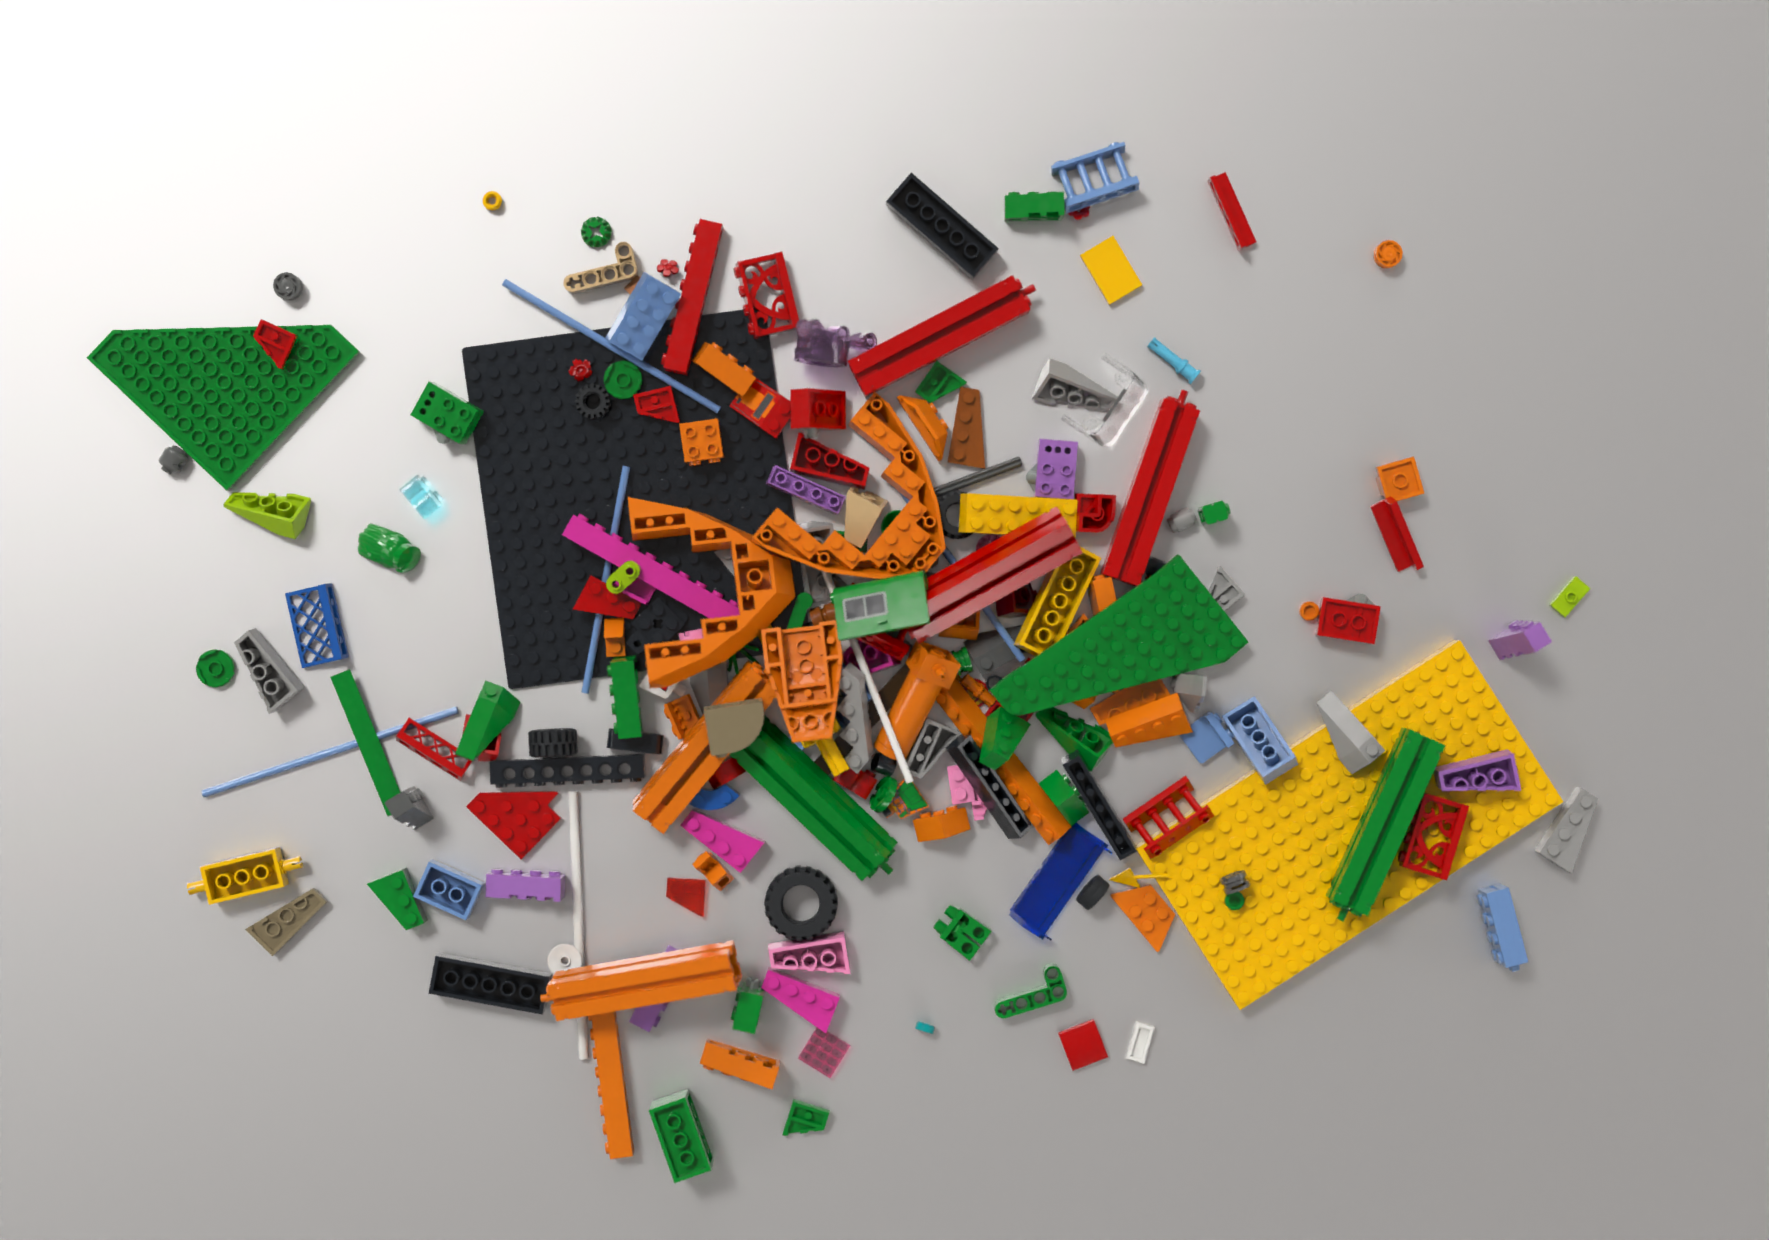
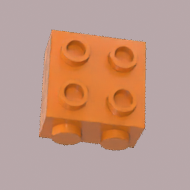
(701, 441)

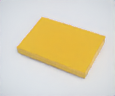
(1111, 270)

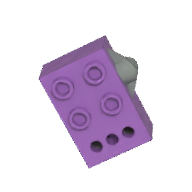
(1054, 469)

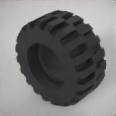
(827, 903)

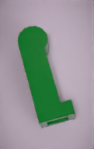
(802, 603)

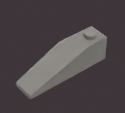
(813, 577)
(709, 684)
(1190, 689)

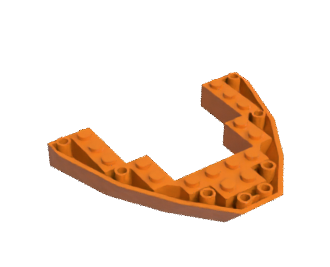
(907, 544)
(761, 584)

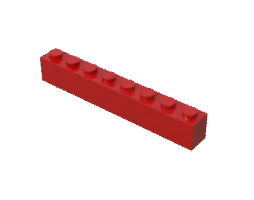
(693, 297)

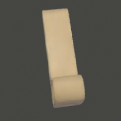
(600, 272)

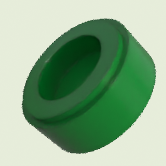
(1234, 901)

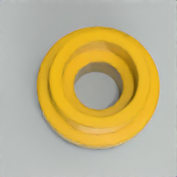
(492, 194)

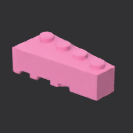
(820, 954)

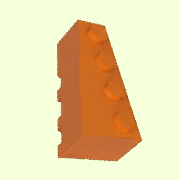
(1149, 722)

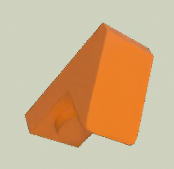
(615, 637)

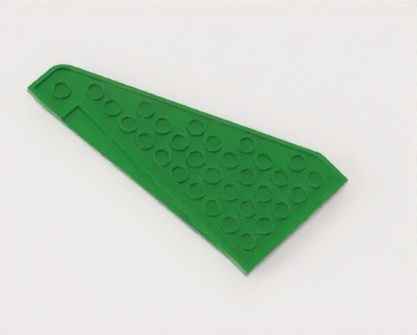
(1144, 636)

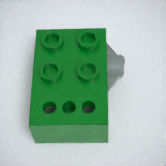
(447, 414)
(749, 1006)

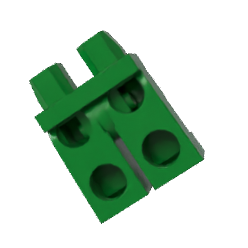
(958, 927)

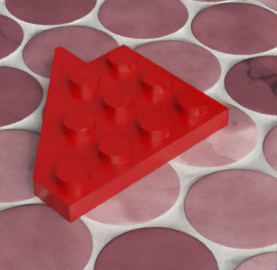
(516, 817)

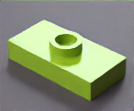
(1569, 596)

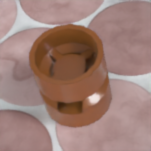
(818, 615)

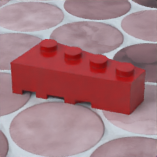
(826, 464)

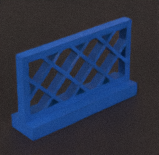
(331, 619)

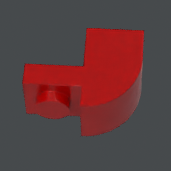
(726, 772)

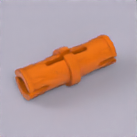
(978, 690)

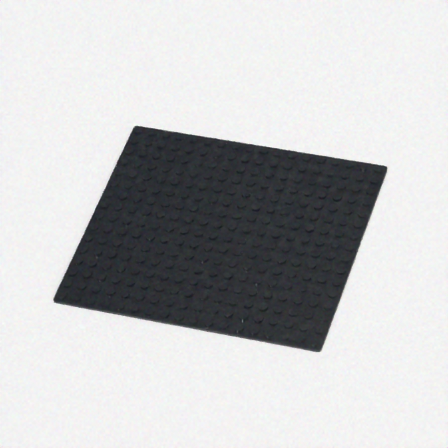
(550, 463)

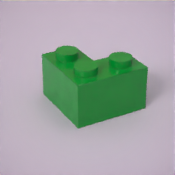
(1064, 797)

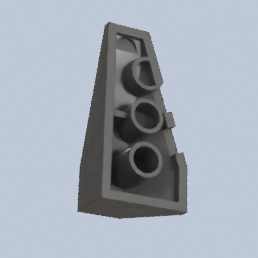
(991, 650)

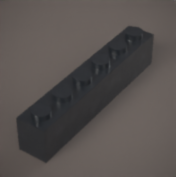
(989, 787)
(1098, 804)

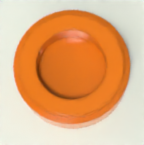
(1309, 611)

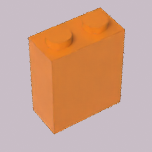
(1100, 593)

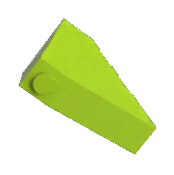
(279, 514)

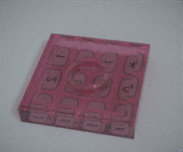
(824, 1052)

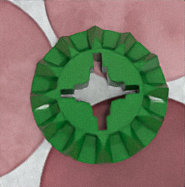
(605, 230)

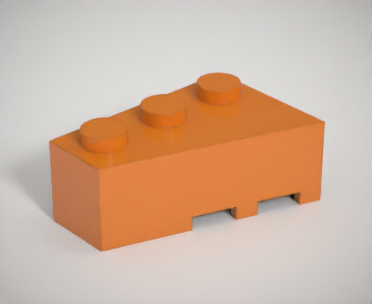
(724, 368)

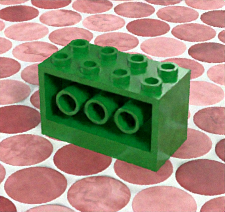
(681, 1135)

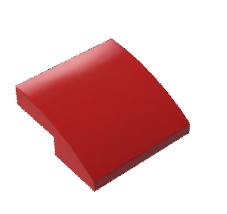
(1083, 1044)

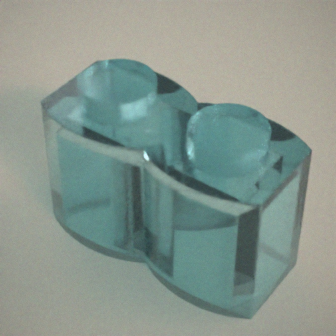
(421, 496)

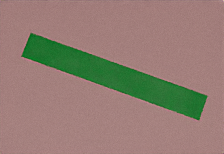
(365, 736)

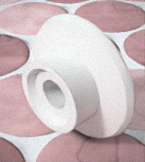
(563, 950)

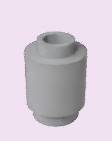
(1181, 520)

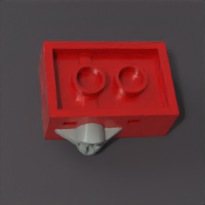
(817, 410)
(1348, 619)

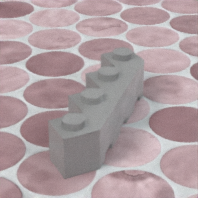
(855, 709)

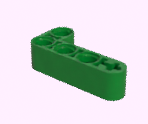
(1029, 995)

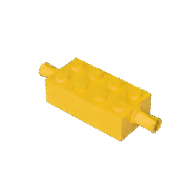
(244, 875)

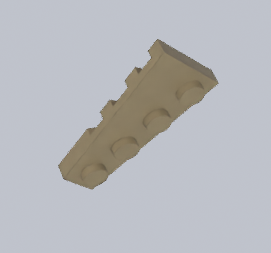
(285, 922)

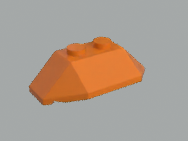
(927, 423)

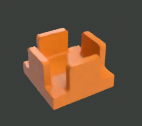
(1399, 479)

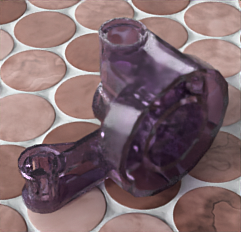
(828, 346)

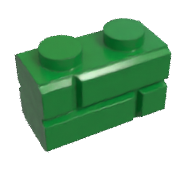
(1213, 512)

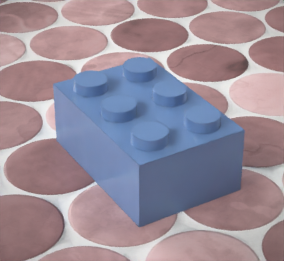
(449, 889)

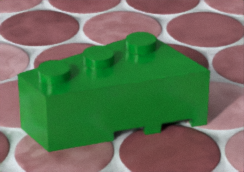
(1034, 206)
(1001, 737)

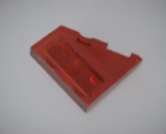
(687, 893)

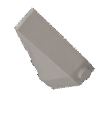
(1067, 386)
(1350, 738)

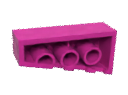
(726, 841)

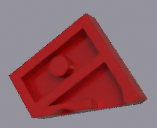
(275, 341)
(657, 404)

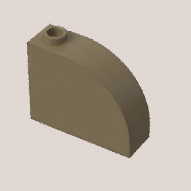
(733, 725)

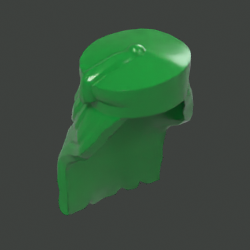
(388, 548)

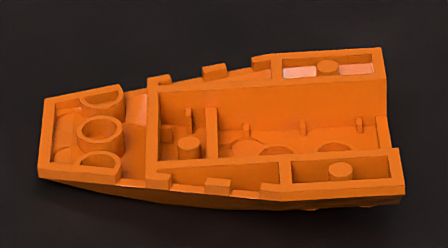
(805, 677)

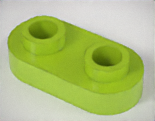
(623, 577)

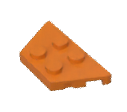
(1146, 912)

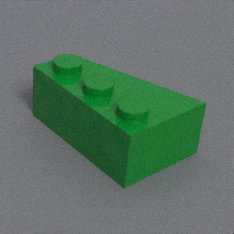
(397, 894)

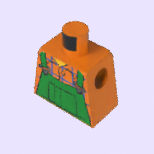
(906, 801)

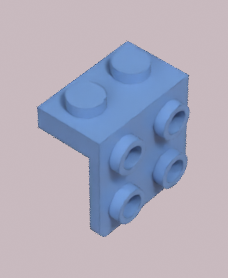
(1207, 737)

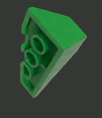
(490, 715)
(1074, 734)

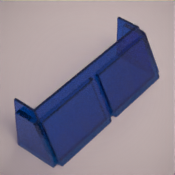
(1057, 880)

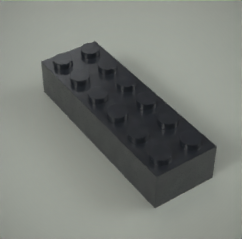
(941, 226)
(489, 983)

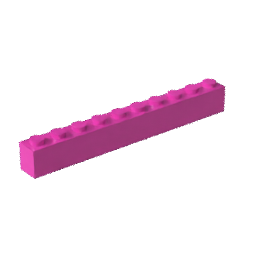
(651, 572)

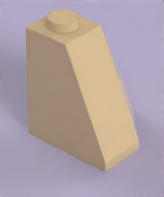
(861, 515)

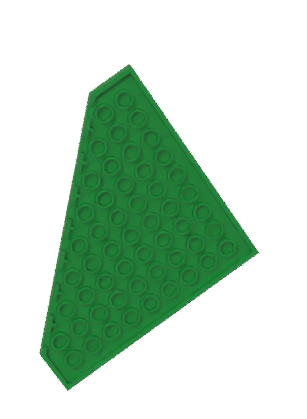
(220, 388)

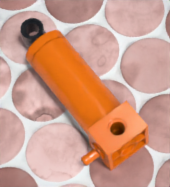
(928, 673)

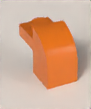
(713, 870)

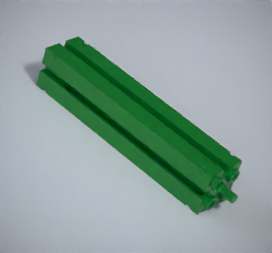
(817, 801)
(1384, 823)

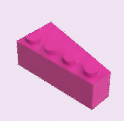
(803, 997)

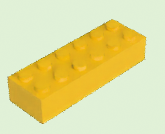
(1005, 513)
(1056, 603)

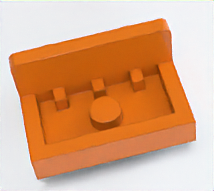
(682, 715)

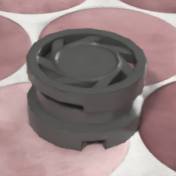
(287, 286)
(1235, 882)

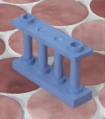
(1091, 195)

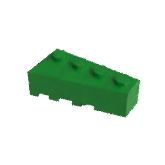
(625, 697)

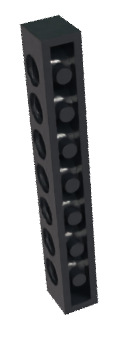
(499, 767)

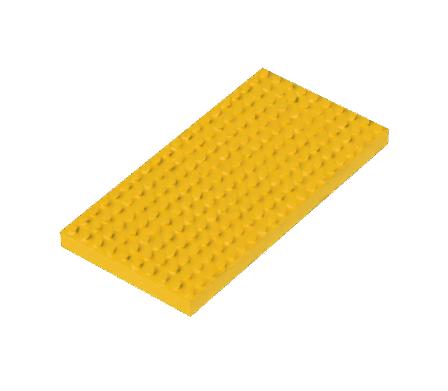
(1301, 823)

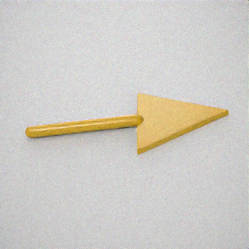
(1128, 878)

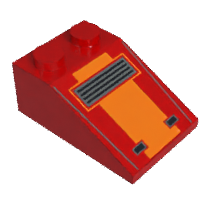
(764, 408)

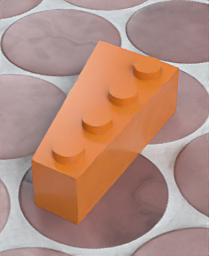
(740, 1063)

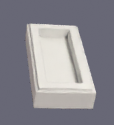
(1140, 1042)

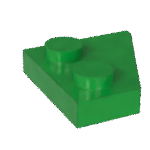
(805, 1118)

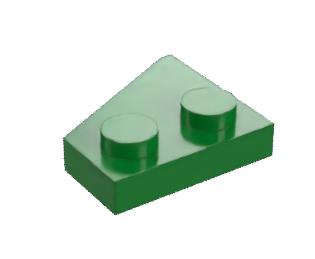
(939, 383)

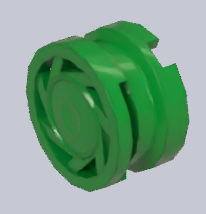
(963, 658)

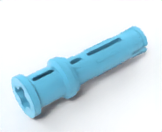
(1181, 366)

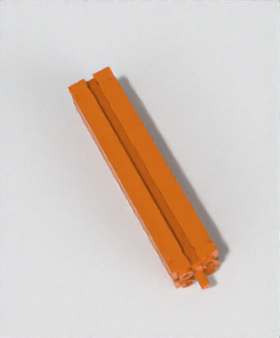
(691, 761)
(644, 981)

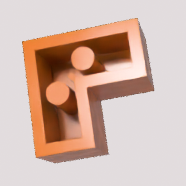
(941, 824)

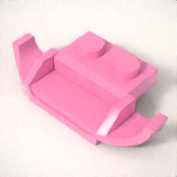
(963, 792)

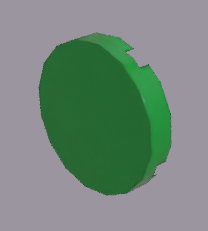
(623, 379)
(215, 668)
(885, 793)

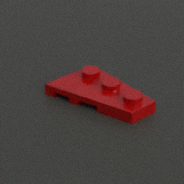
(598, 599)

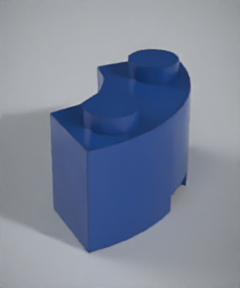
(715, 798)

